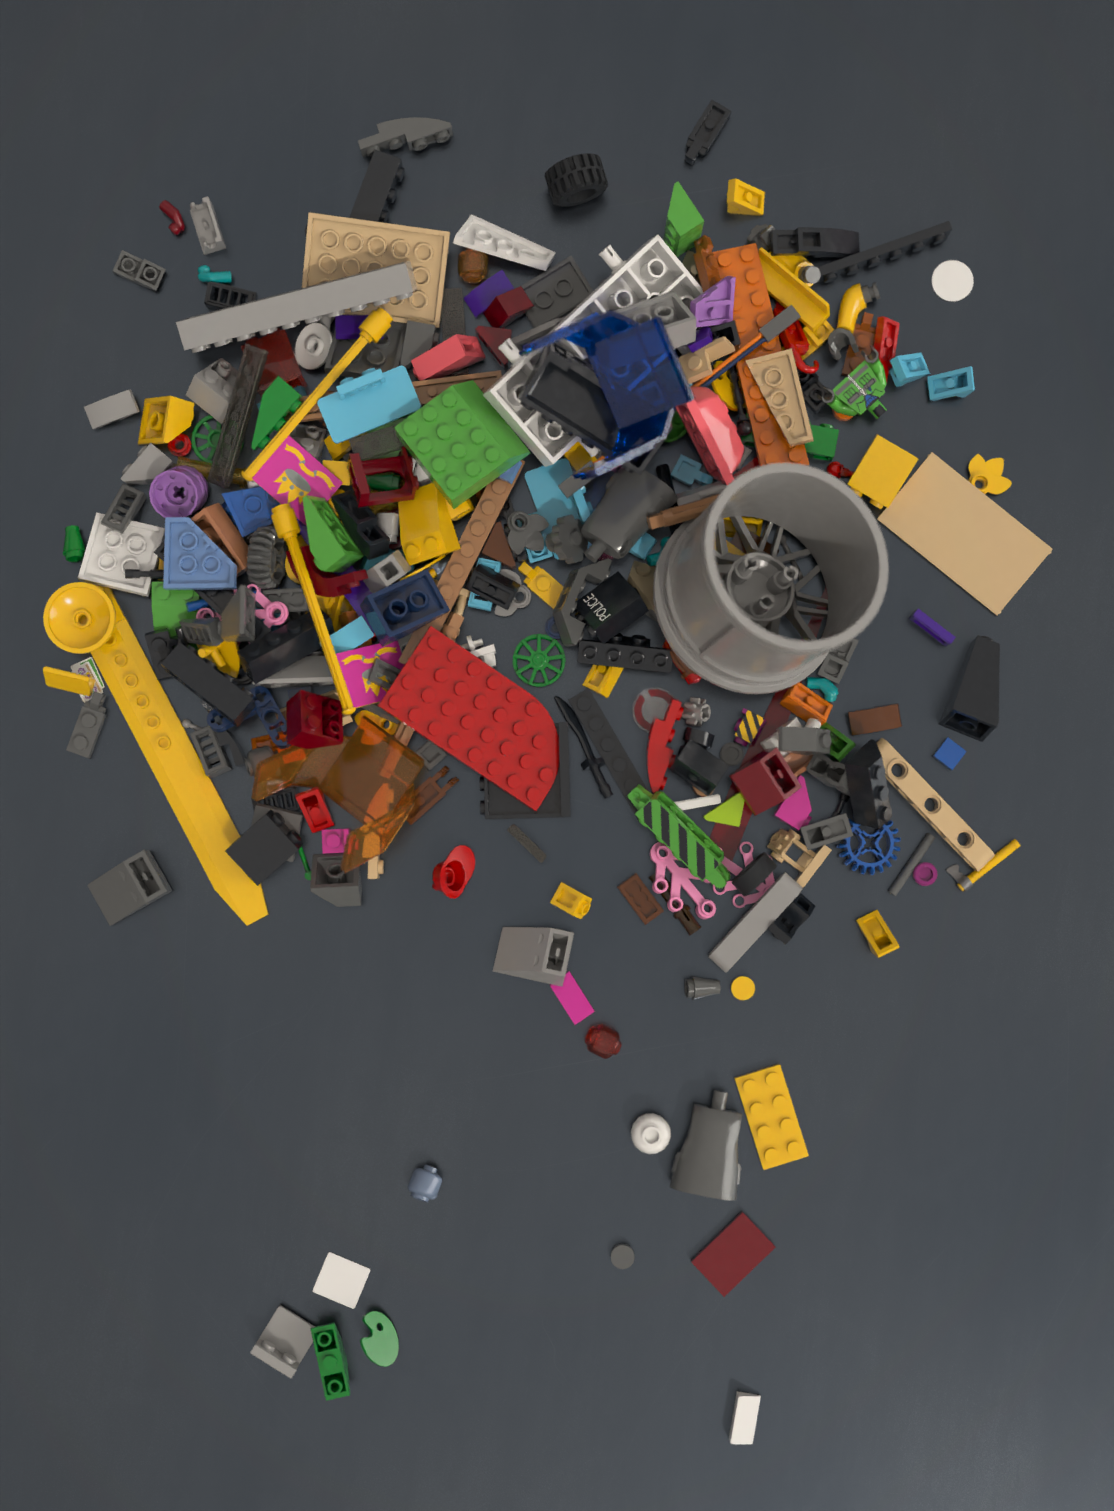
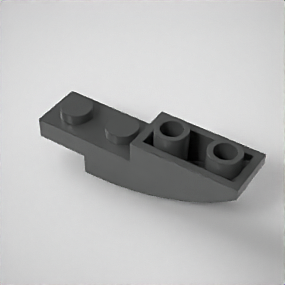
(415, 131)

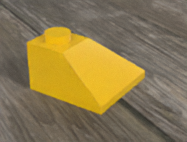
(164, 419)

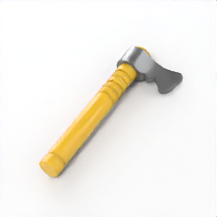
(966, 882)

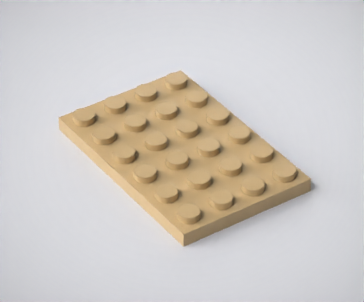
(351, 246)

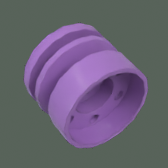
(166, 496)

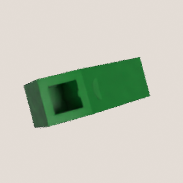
(274, 407)

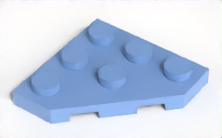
(194, 559)

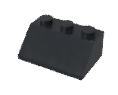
(868, 786)

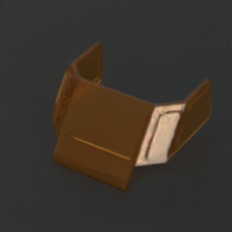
(364, 775)

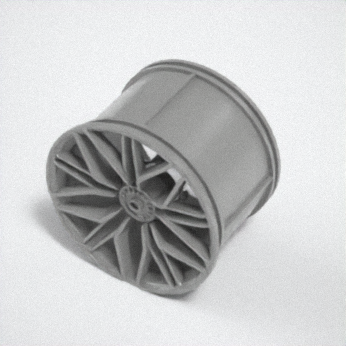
(730, 613)

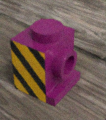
(749, 728)

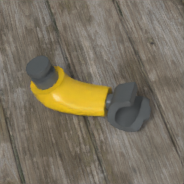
(796, 264)
(851, 305)

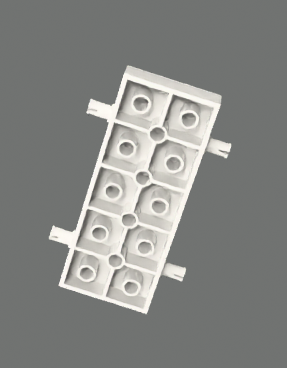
(643, 276)

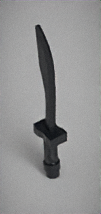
(591, 761)

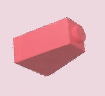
(448, 357)

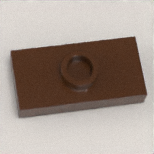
(640, 898)

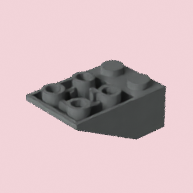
(129, 887)

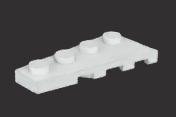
(496, 241)

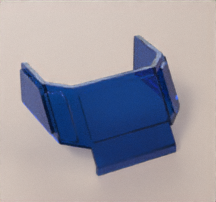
(636, 376)

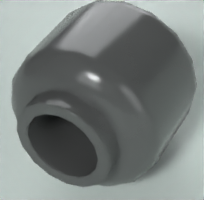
(255, 756)

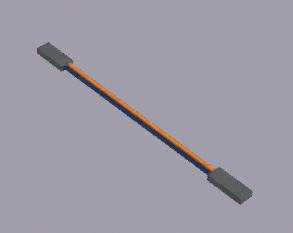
(768, 332)

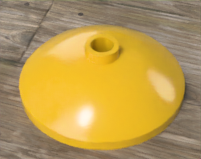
(64, 613)

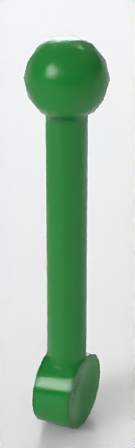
(308, 873)

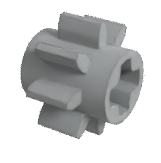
(696, 711)

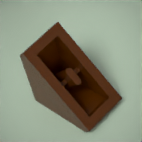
(498, 548)

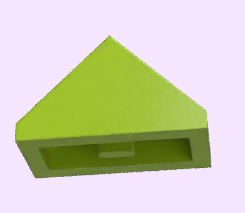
(727, 812)

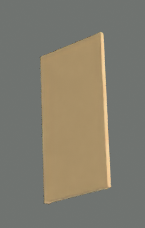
(964, 534)

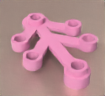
(266, 613)
(735, 869)
(679, 878)

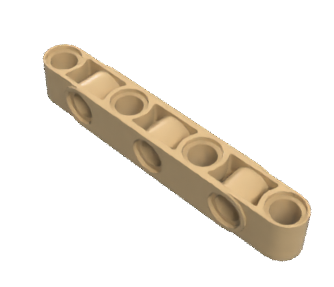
(942, 817)

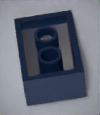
(404, 607)

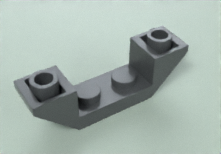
(568, 626)

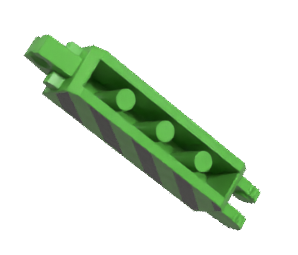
(680, 835)

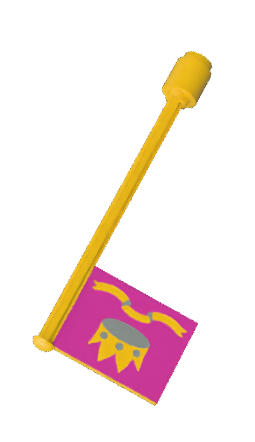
(285, 466)
(348, 668)

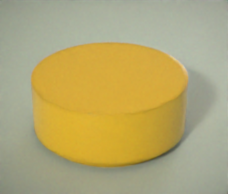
(742, 988)

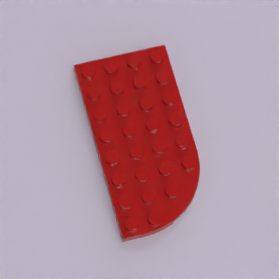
(476, 717)

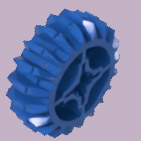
(876, 851)

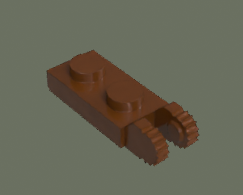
(429, 794)

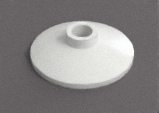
(313, 346)

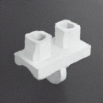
(485, 653)

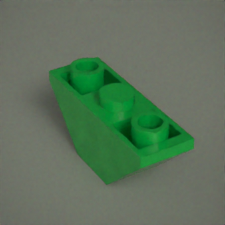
(331, 1361)

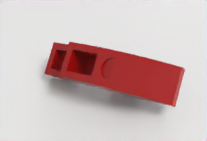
(658, 754)

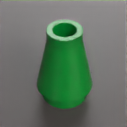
(73, 544)

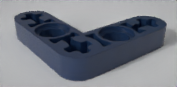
(261, 710)

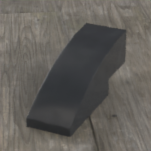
(361, 525)

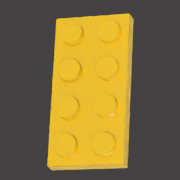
(771, 1116)

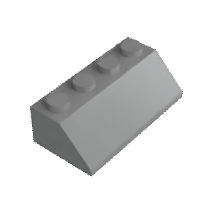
(676, 317)
(307, 671)

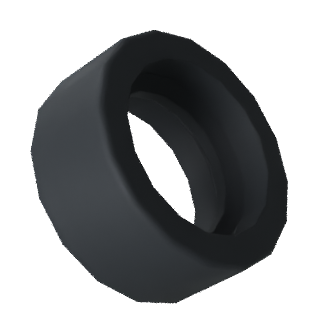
(754, 874)

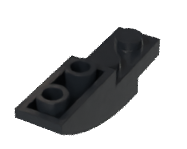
(814, 241)

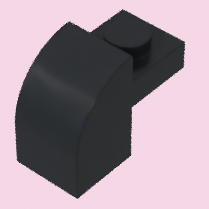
(791, 918)

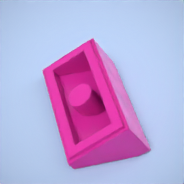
(573, 999)

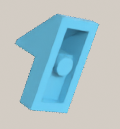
(908, 368)
(951, 383)

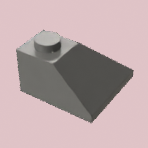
(238, 617)
(333, 883)

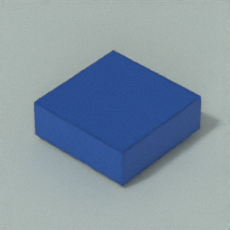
(949, 753)

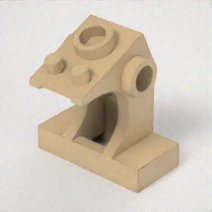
(807, 862)

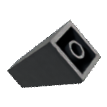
(975, 695)

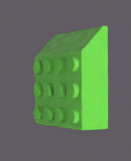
(460, 442)

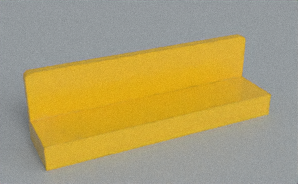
(789, 290)

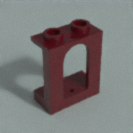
(400, 464)

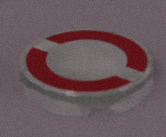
(648, 704)

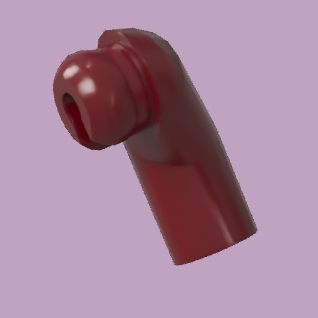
(174, 214)

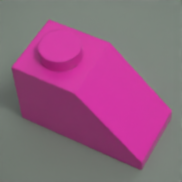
(796, 808)

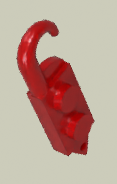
(795, 338)

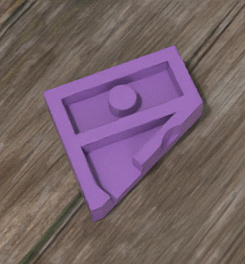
(715, 304)

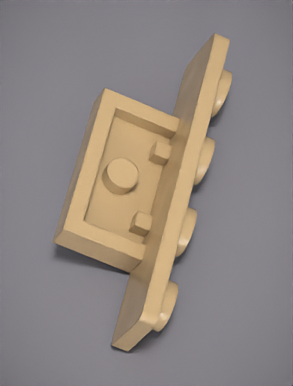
(698, 365)

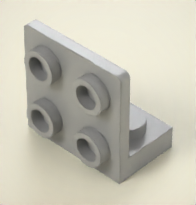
(284, 1341)

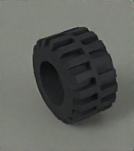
(576, 180)

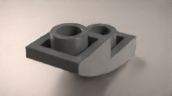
(138, 270)

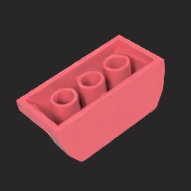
(712, 433)

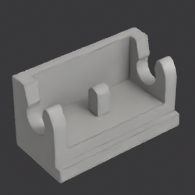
(207, 226)

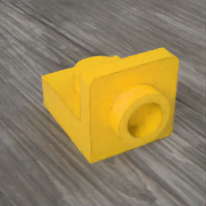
(571, 901)

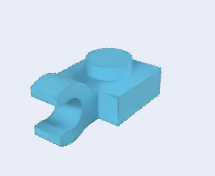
(688, 471)

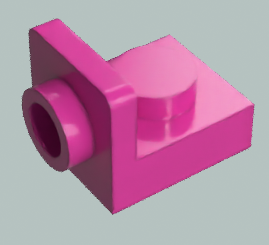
(334, 840)

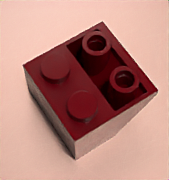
(314, 721)
(765, 780)

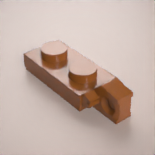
(706, 262)
(864, 336)

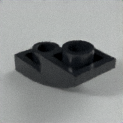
(811, 388)

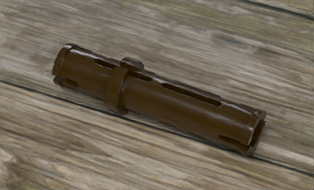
(687, 920)

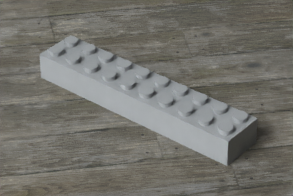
(297, 305)

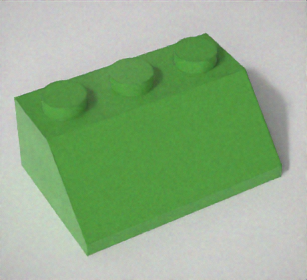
(683, 222)

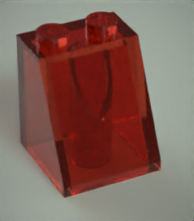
(280, 360)

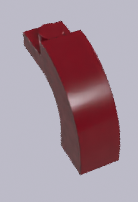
(327, 583)

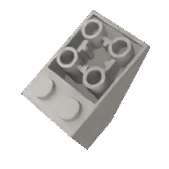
(534, 953)

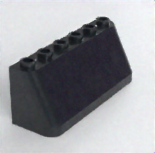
(571, 395)

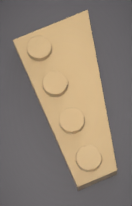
(781, 388)

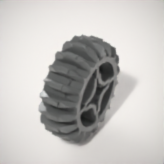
(266, 558)

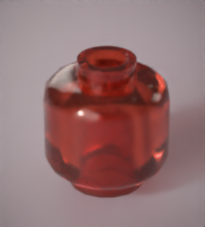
(603, 1041)

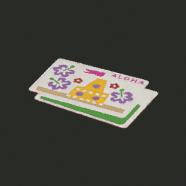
(88, 668)

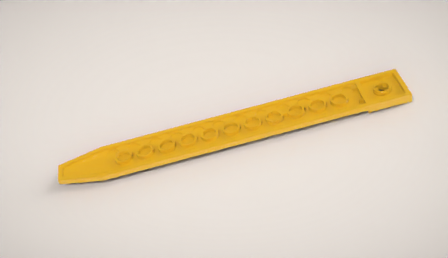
(176, 765)

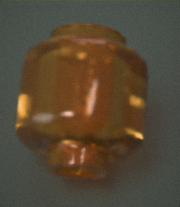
(472, 265)

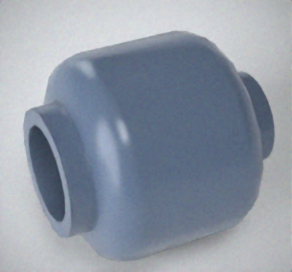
(424, 1183)

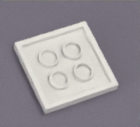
(112, 552)

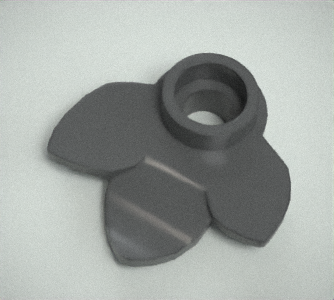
(529, 534)

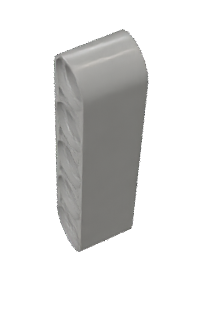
(755, 922)

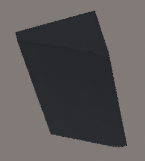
(493, 586)

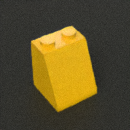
(882, 472)

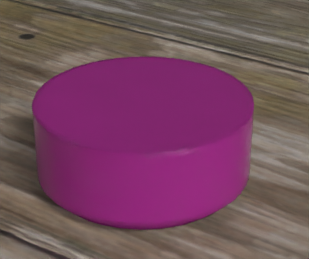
(924, 874)

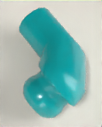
(825, 685)

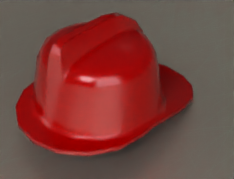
(454, 872)

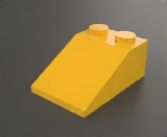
(426, 526)

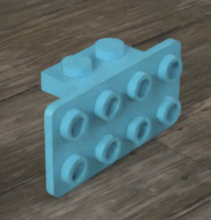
(368, 402)
(550, 500)

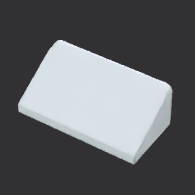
(744, 1418)

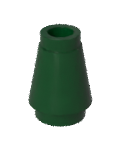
(383, 482)

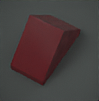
(508, 307)
(492, 339)

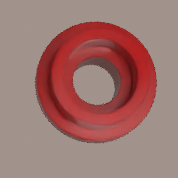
(180, 452)

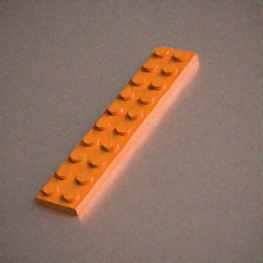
(752, 312)

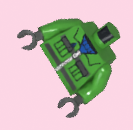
(859, 389)

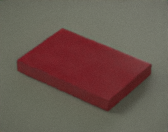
(733, 1254)

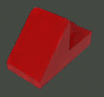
(315, 809)

